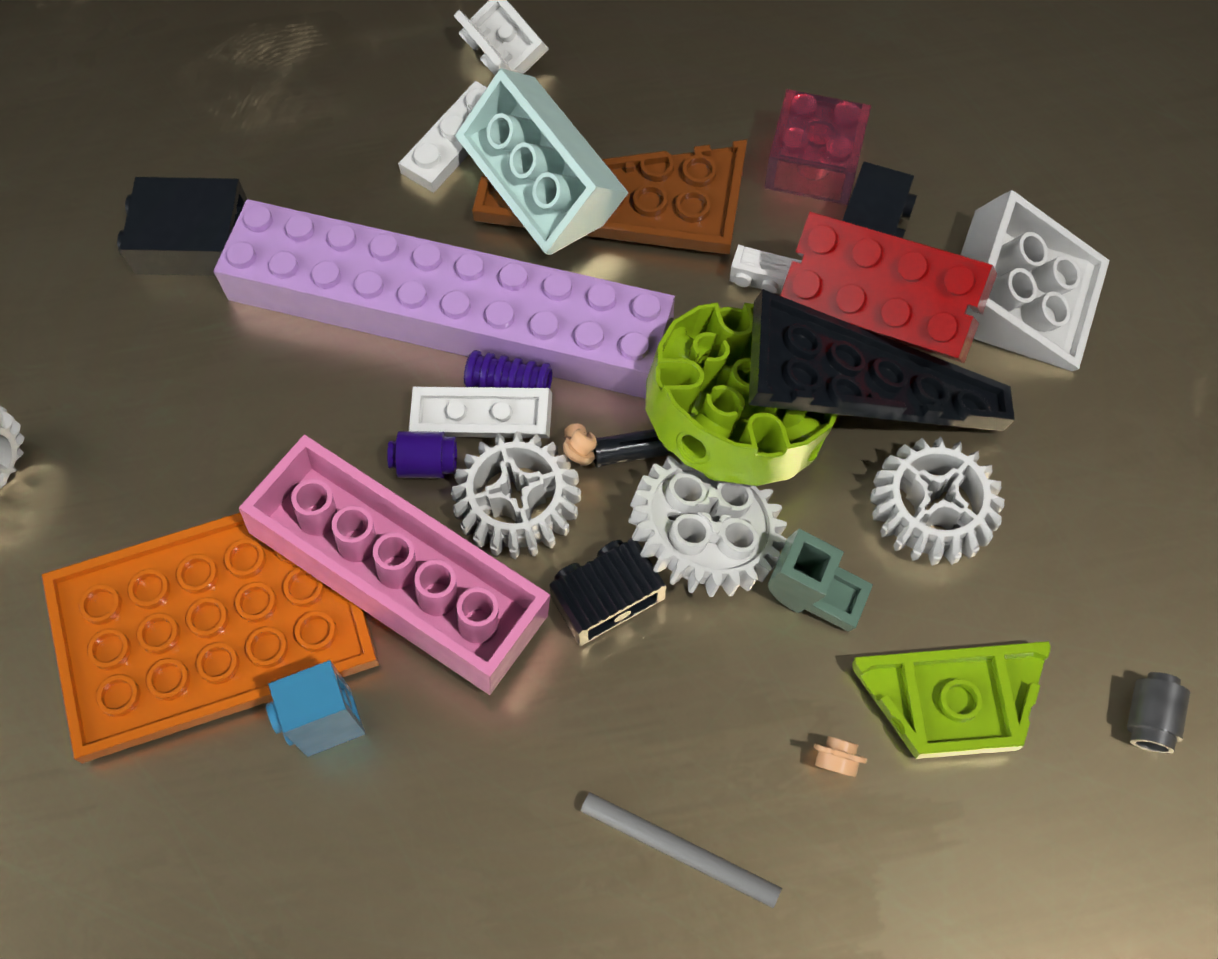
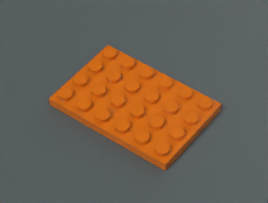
(189, 633)

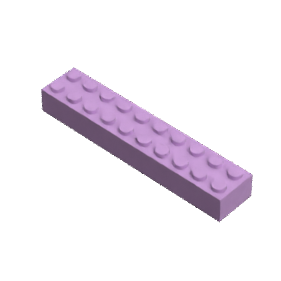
(444, 296)

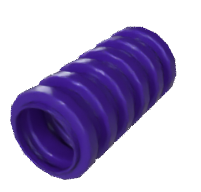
(502, 373)

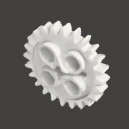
(726, 525)

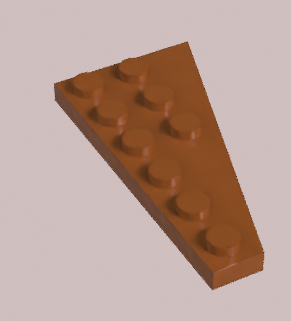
(670, 199)

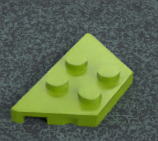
(957, 697)

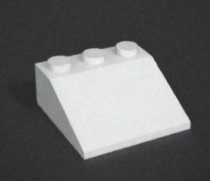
(1043, 282)

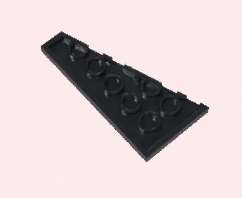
(838, 368)

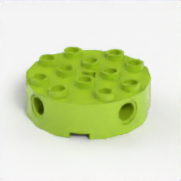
(702, 398)

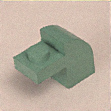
(811, 581)

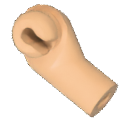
(579, 444)

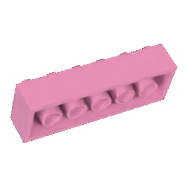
(396, 563)

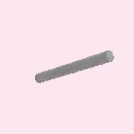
(681, 849)

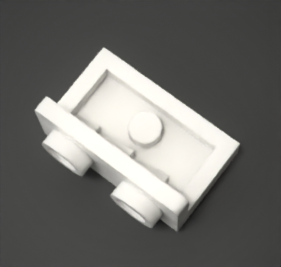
(502, 36)

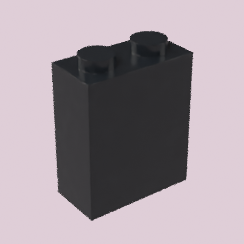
(179, 224)

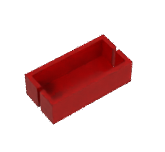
(890, 285)

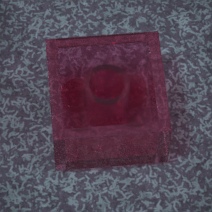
(817, 146)

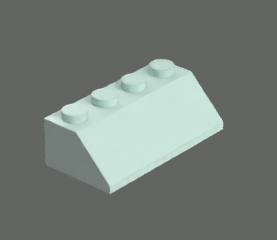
(539, 162)

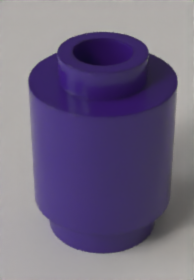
(422, 454)

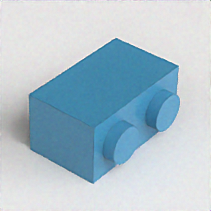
(314, 709)

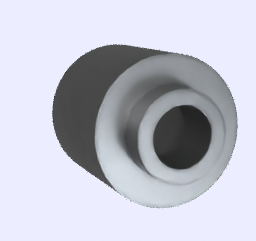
(1158, 712)

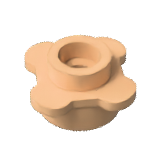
(839, 756)

